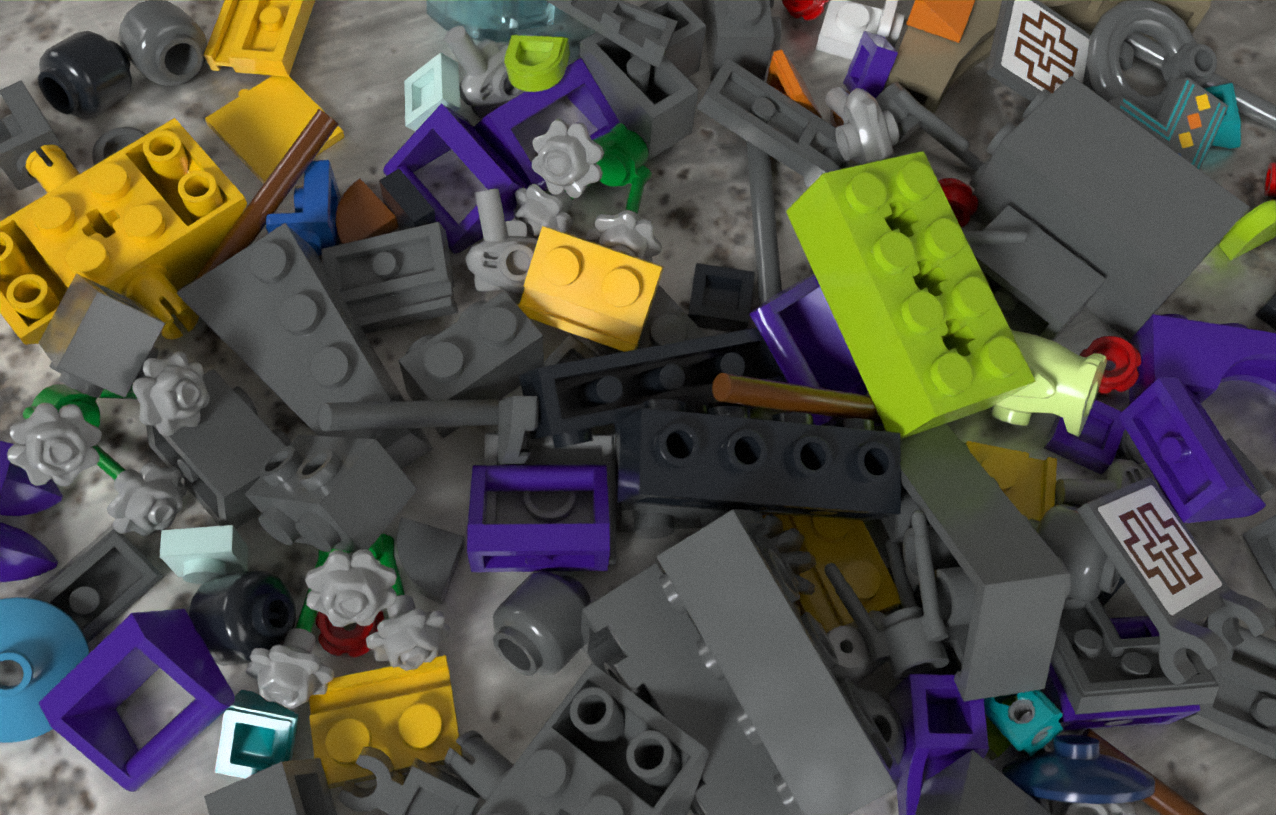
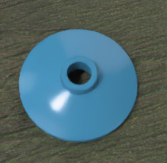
(47, 648)

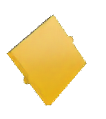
(266, 123)

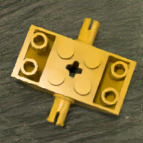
(128, 223)

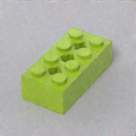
(907, 294)

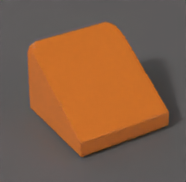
(941, 17)
(787, 80)

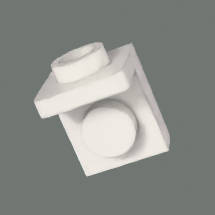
(848, 20)

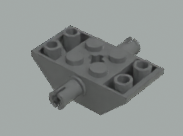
(591, 757)

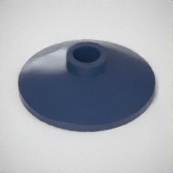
(1079, 774)

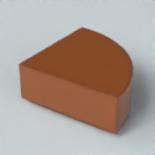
(362, 215)

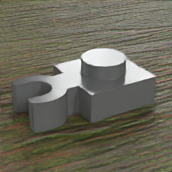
(420, 792)

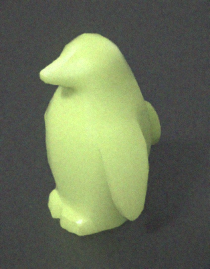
(1063, 384)

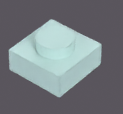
(429, 87)
(204, 552)

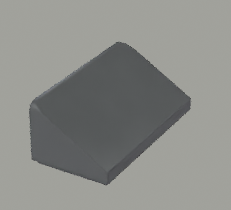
(100, 582)

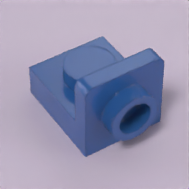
(314, 208)

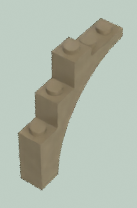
(933, 65)

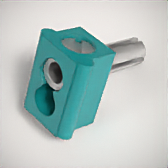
(1026, 723)

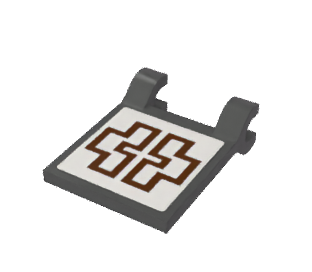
(1040, 49)
(1171, 578)

